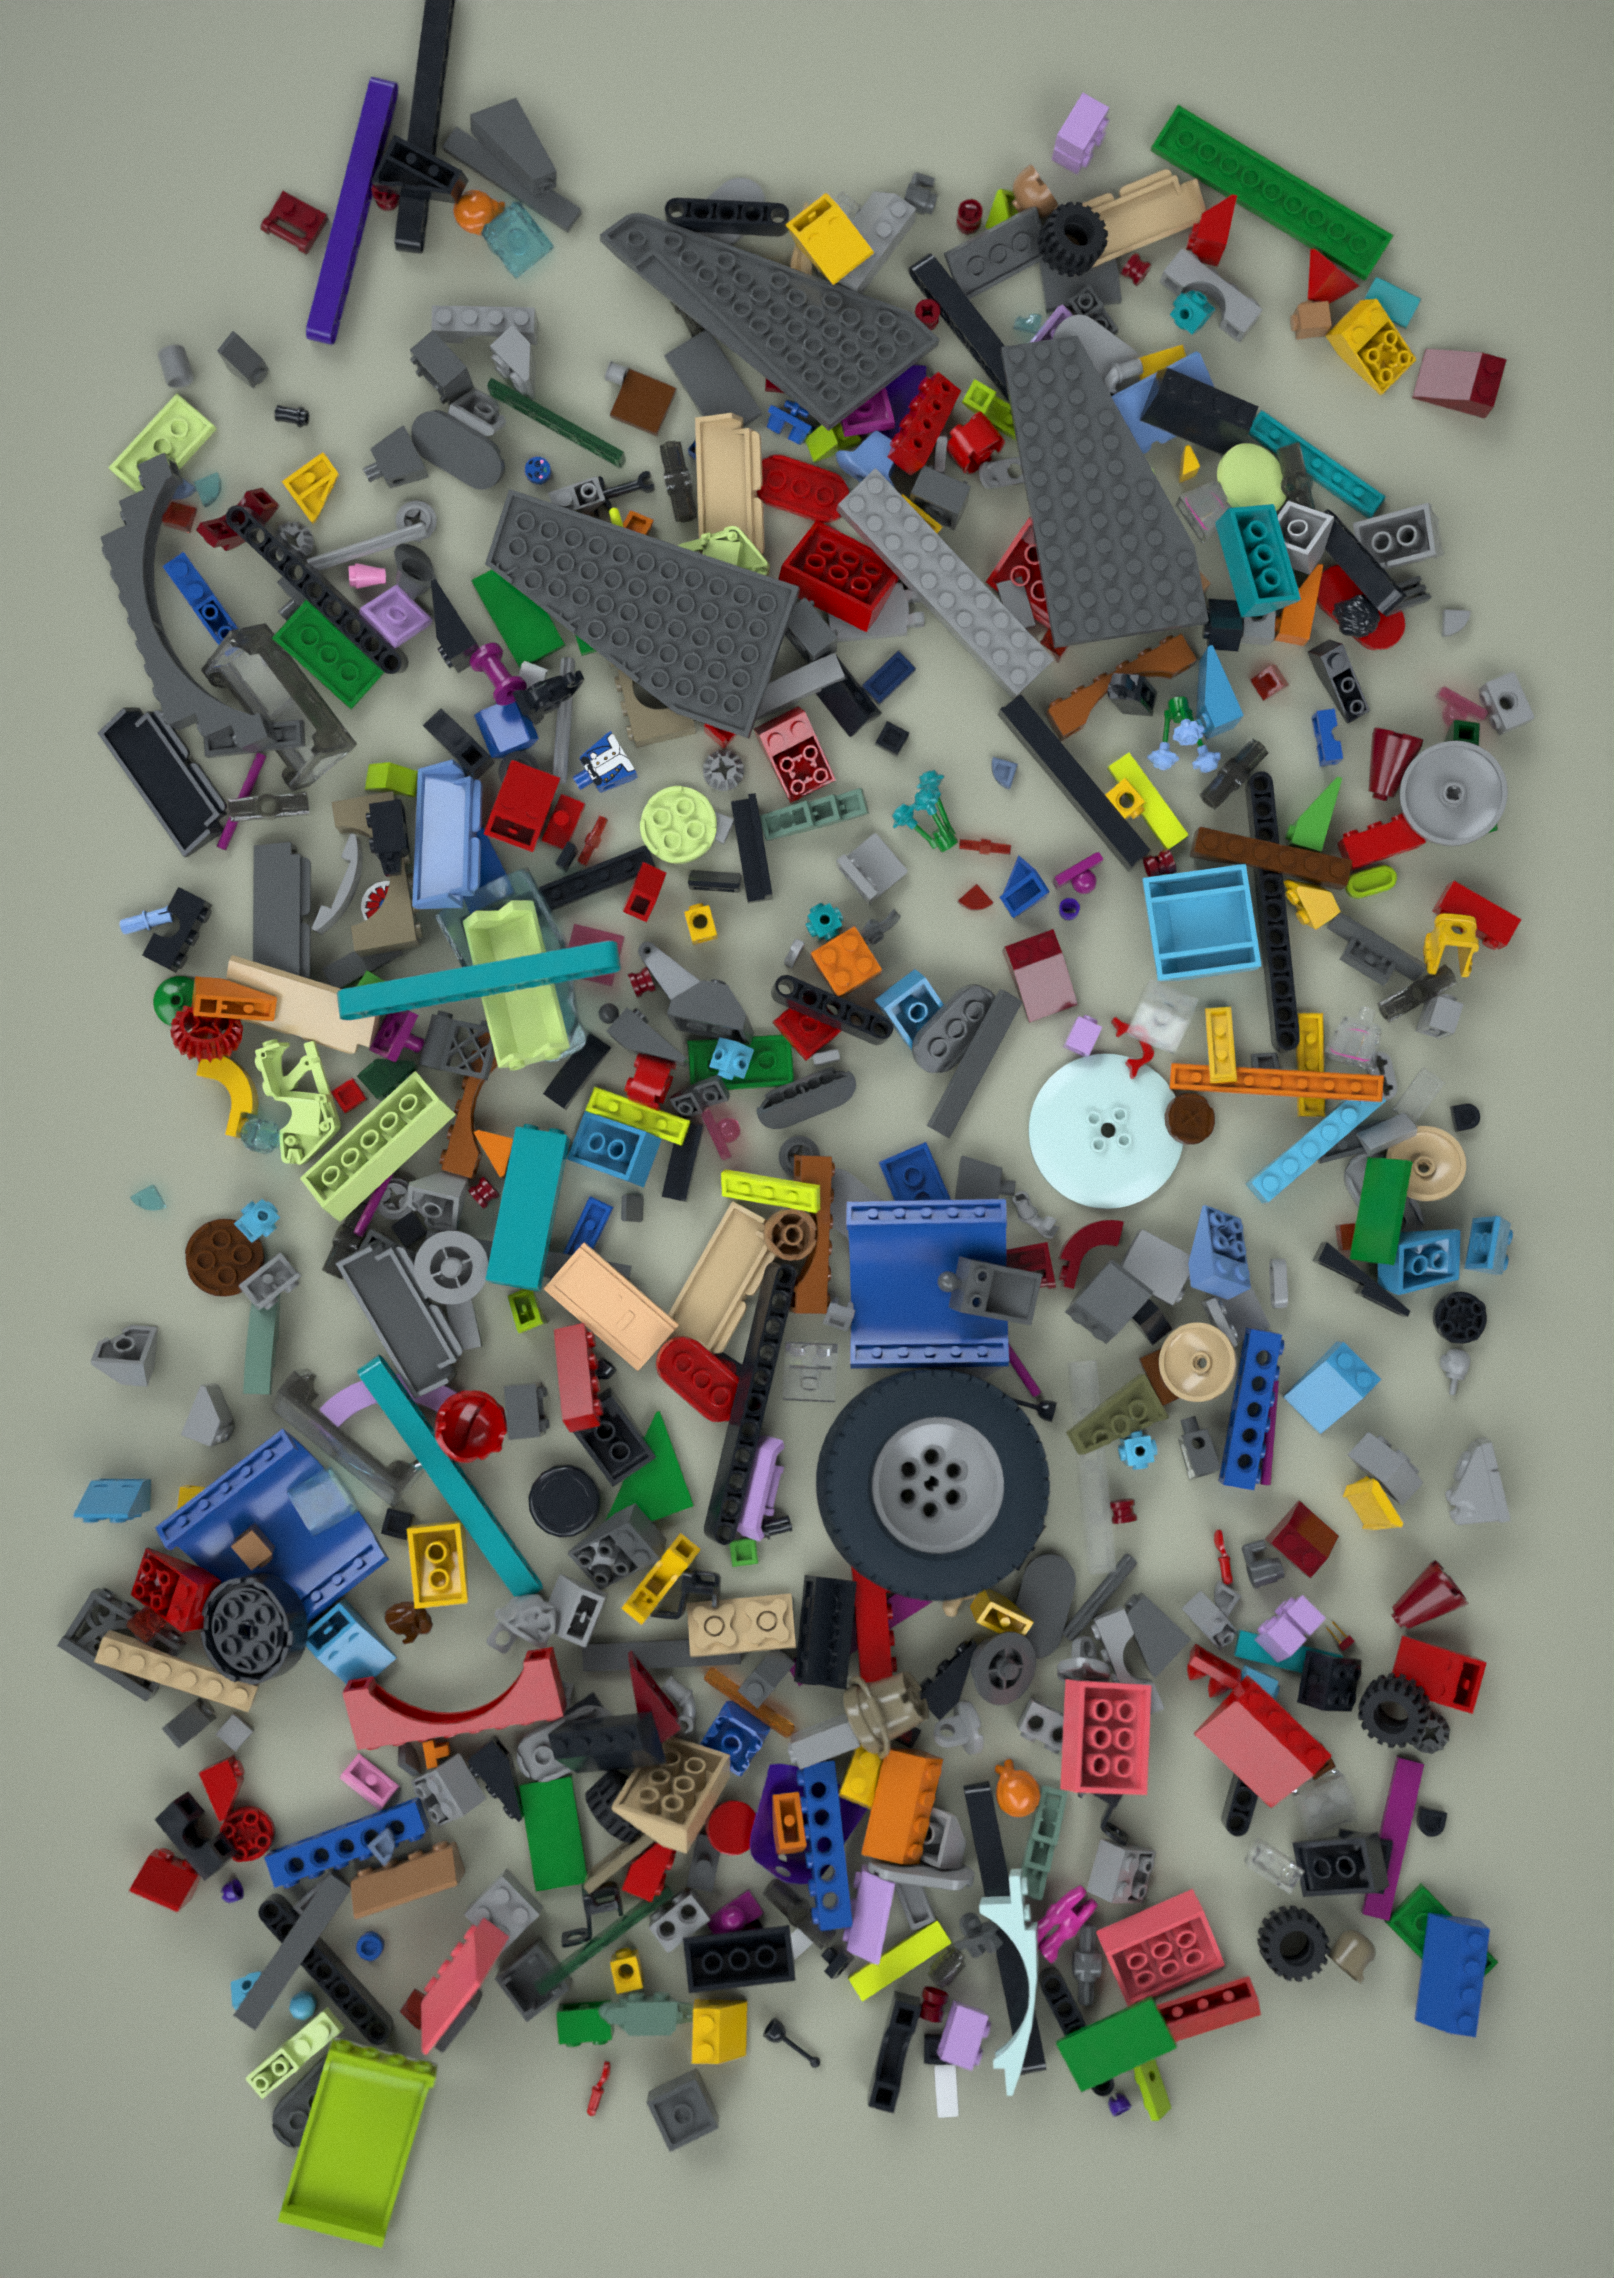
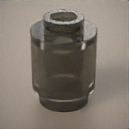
(946, 1967)

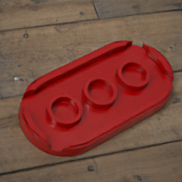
(801, 488)
(1338, 586)
(698, 1377)

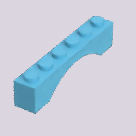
(1309, 1148)

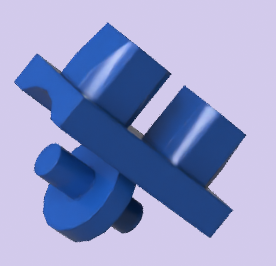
(779, 418)

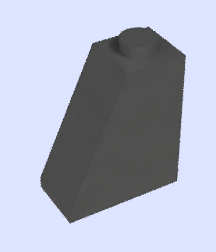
(1154, 1633)

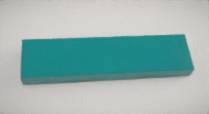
(1249, 1649)

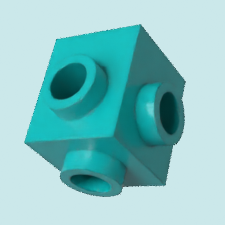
(1191, 311)
(827, 931)

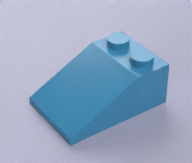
(1216, 702)
(909, 1005)
(614, 1148)
(1488, 1245)
(1422, 1261)
(1331, 1387)

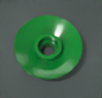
(165, 993)

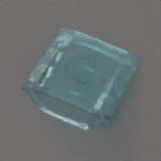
(516, 239)
(322, 1500)

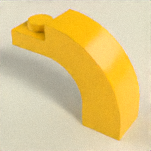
(240, 1087)
(660, 1578)

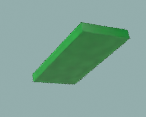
(520, 621)
(328, 654)
(768, 1068)
(1381, 1210)
(553, 1833)
(1410, 1921)
(1116, 2044)

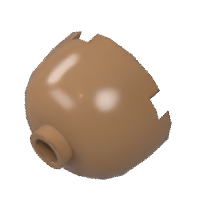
(1032, 191)
(790, 1234)

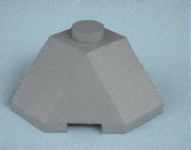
(478, 412)
(439, 1199)
(128, 1356)
(943, 1841)

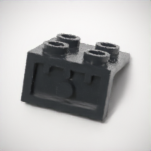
(1329, 1682)

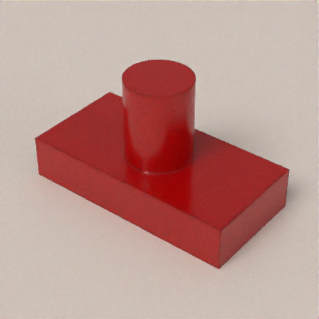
(563, 822)

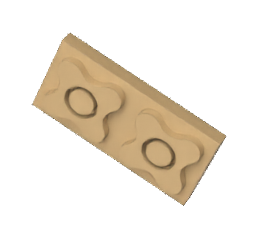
(741, 1625)

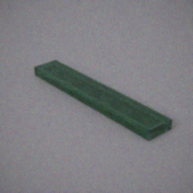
(556, 423)
(601, 1941)

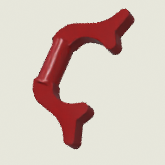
(1148, 1052)

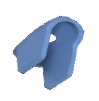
(867, 457)

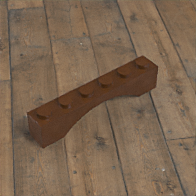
(1291, 861)

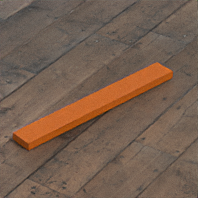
(1281, 1083)

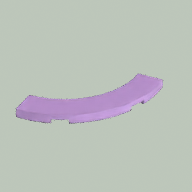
(357, 1397)

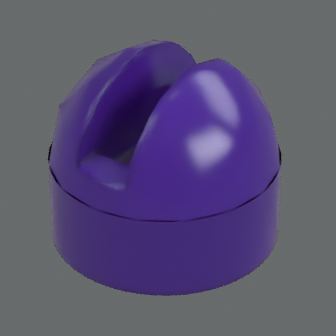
(1067, 905)
(232, 1891)
(1119, 2106)

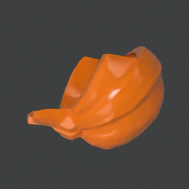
(476, 210)
(1016, 1790)

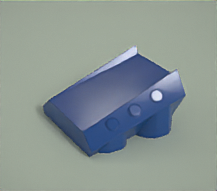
(505, 729)
(736, 1734)

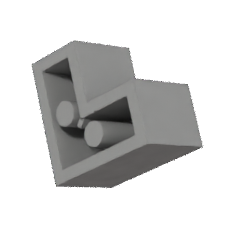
(1386, 1466)

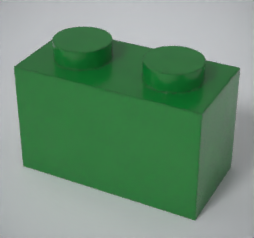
(582, 2024)

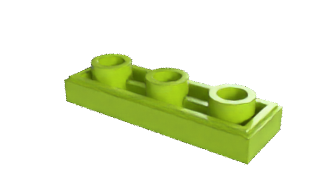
(1152, 2089)

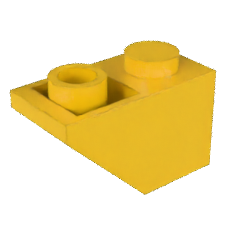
(1313, 903)

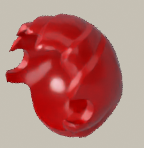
(470, 1426)

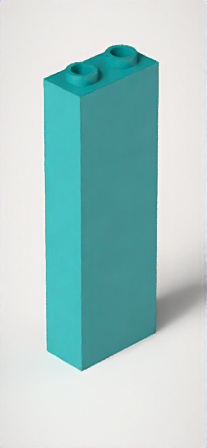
(528, 1208)

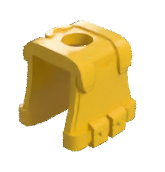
(1443, 935)

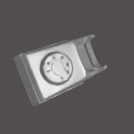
(1401, 536)
(1477, 1487)

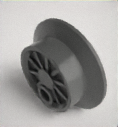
(1003, 1667)

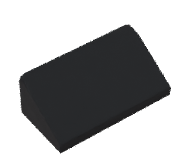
(714, 881)

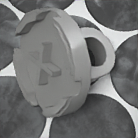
(1083, 1664)
(963, 1726)

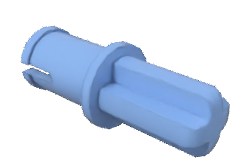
(146, 920)

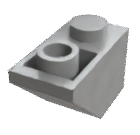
(579, 497)
(1210, 1620)

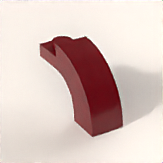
(220, 534)
(1081, 1241)

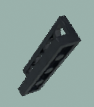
(752, 849)

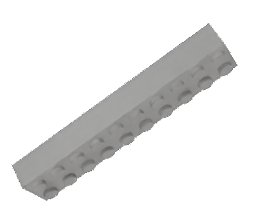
(944, 583)

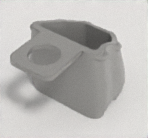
(524, 1617)

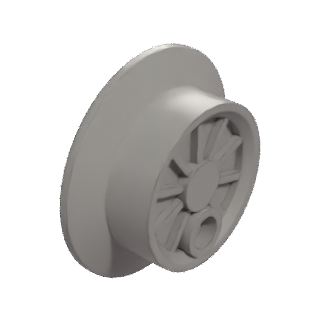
(451, 1267)

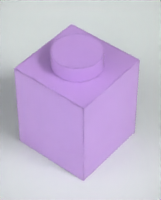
(1083, 1035)

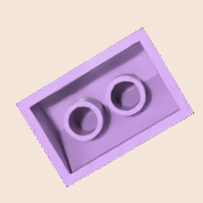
(869, 1915)

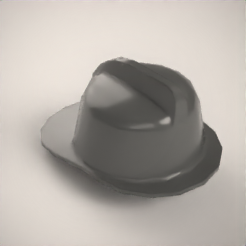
(413, 570)

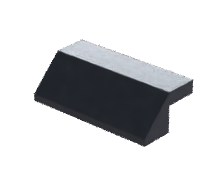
(825, 1631)

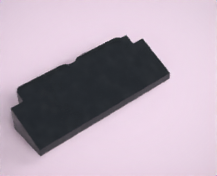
(165, 777)

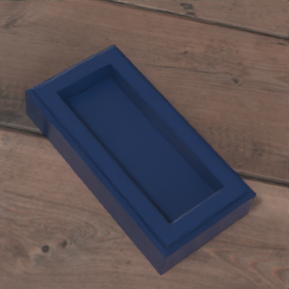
(888, 677)

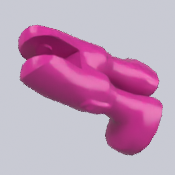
(1067, 1917)

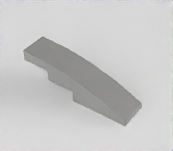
(800, 684)

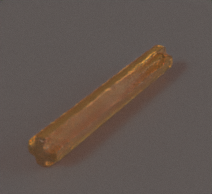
(763, 1712)

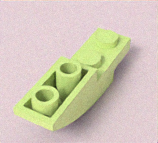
(294, 2052)

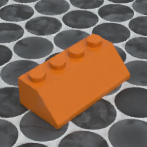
(902, 1806)

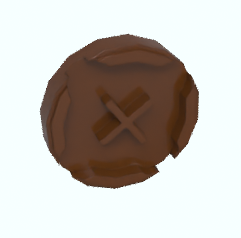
(1189, 1119)

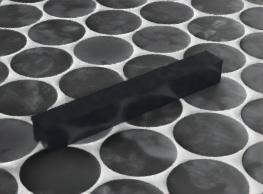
(1074, 782)

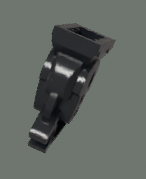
(547, 694)

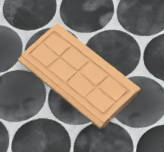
(611, 1306)

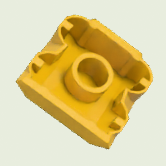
(1372, 1505)

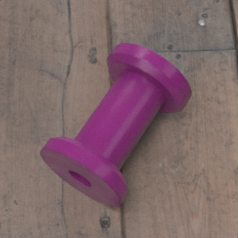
(488, 660)

